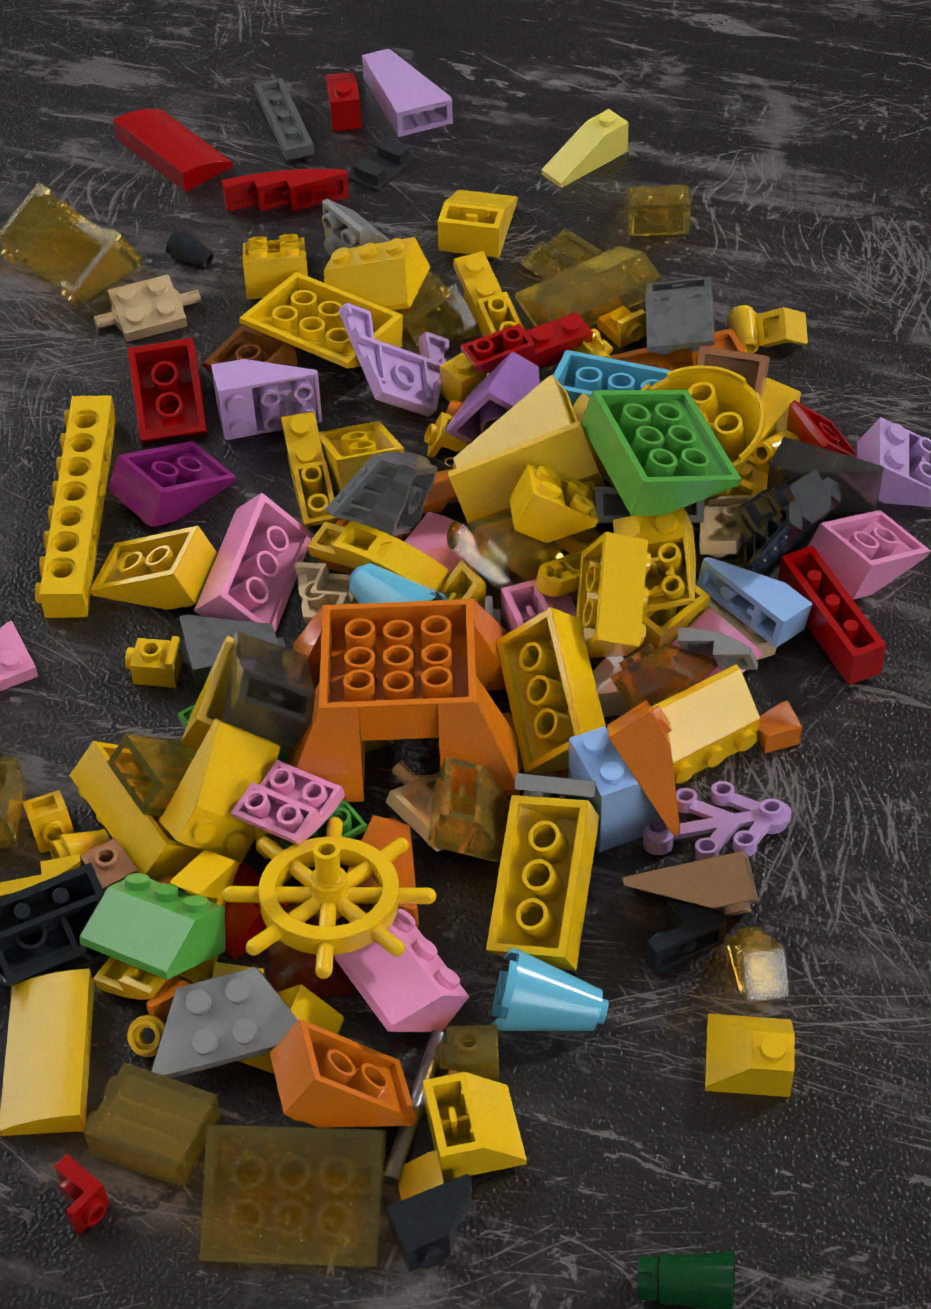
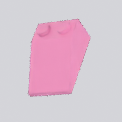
(867, 551)

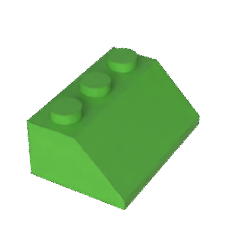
(155, 926)

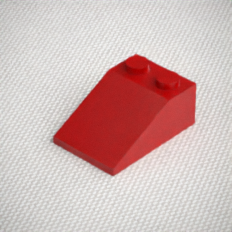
(167, 390)

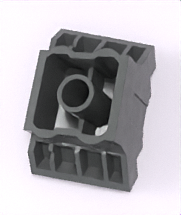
(387, 492)

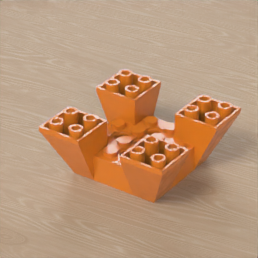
(404, 676)

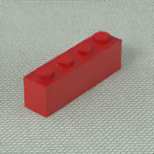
(834, 616)

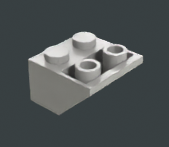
(346, 228)

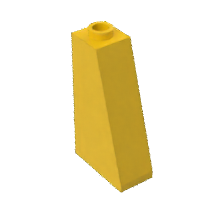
(537, 413)

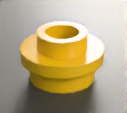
(136, 1035)

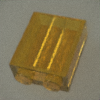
(150, 769)
(151, 1124)

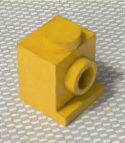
(155, 662)

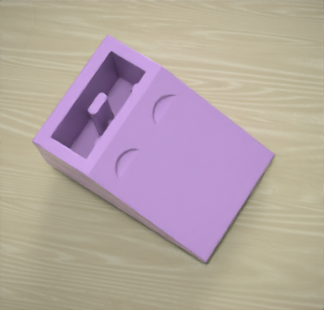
(258, 393)
(904, 459)

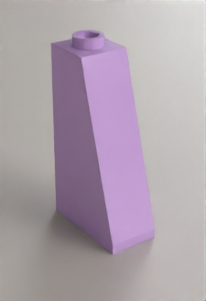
(405, 94)

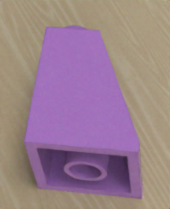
(494, 397)

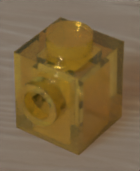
(471, 1051)

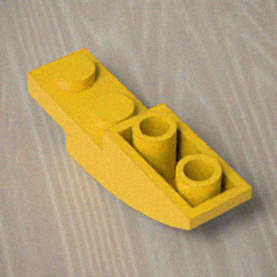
(483, 294)
(308, 468)
(363, 545)

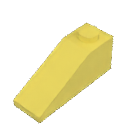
(589, 148)

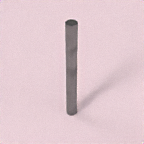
(406, 1133)

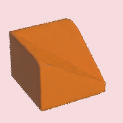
(779, 728)

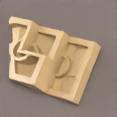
(321, 588)

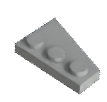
(546, 786)

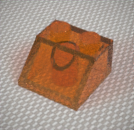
(659, 673)

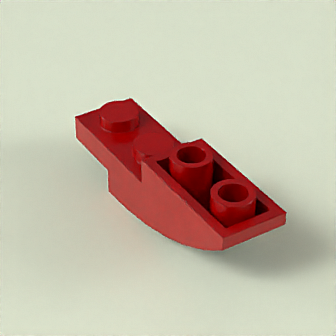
(539, 345)

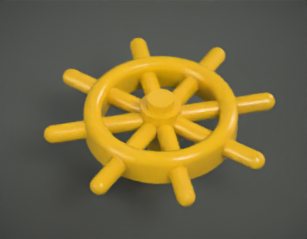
(329, 895)

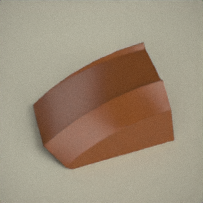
(252, 345)

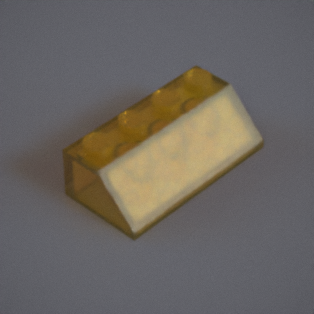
(591, 287)

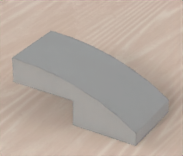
(724, 648)

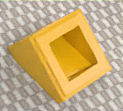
(420, 1175)

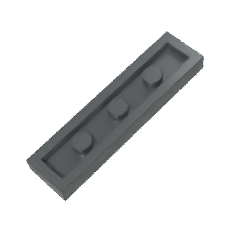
(284, 119)

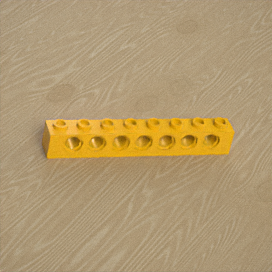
(77, 508)

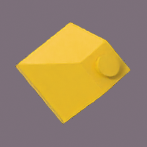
(749, 1055)

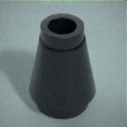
(188, 250)

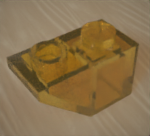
(758, 964)

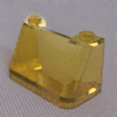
(66, 247)

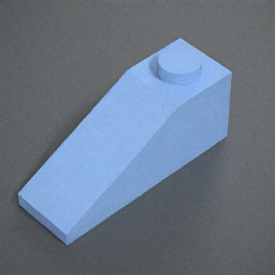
(757, 600)

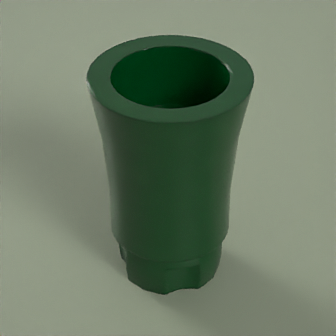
(688, 1279)

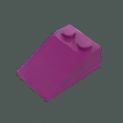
(167, 481)

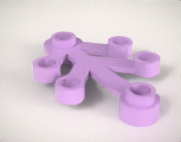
(764, 818)

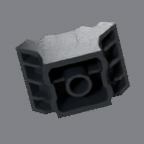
(784, 517)

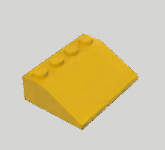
(308, 317)

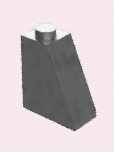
(205, 638)

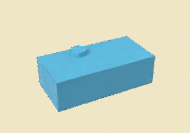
(589, 372)

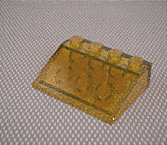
(292, 1195)

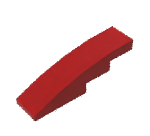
(286, 187)

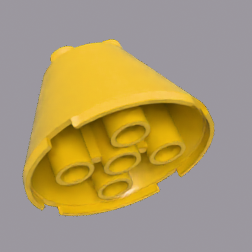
(727, 405)

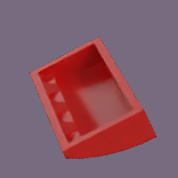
(170, 147)

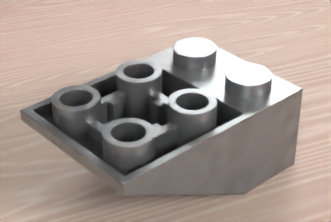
(679, 315)

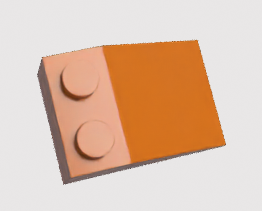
(646, 749)
(339, 1081)

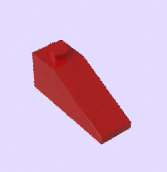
(343, 101)

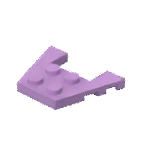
(395, 373)

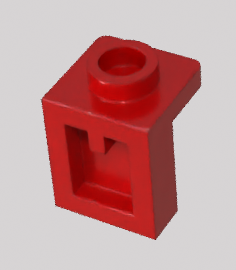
(83, 1191)

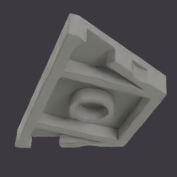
(221, 1023)

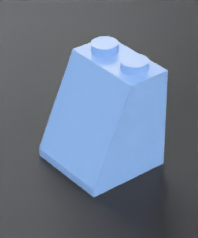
(618, 796)

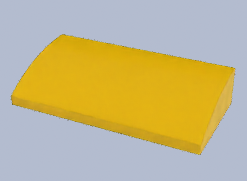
(48, 1054)

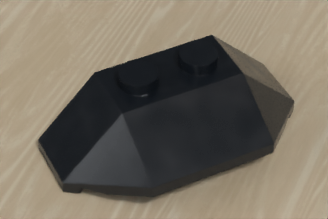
(45, 924)

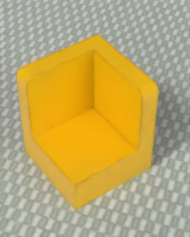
(782, 326)

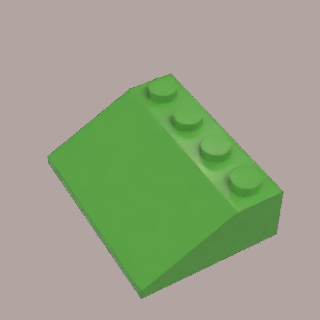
(657, 449)

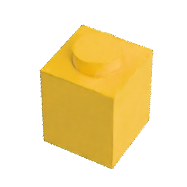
(459, 378)

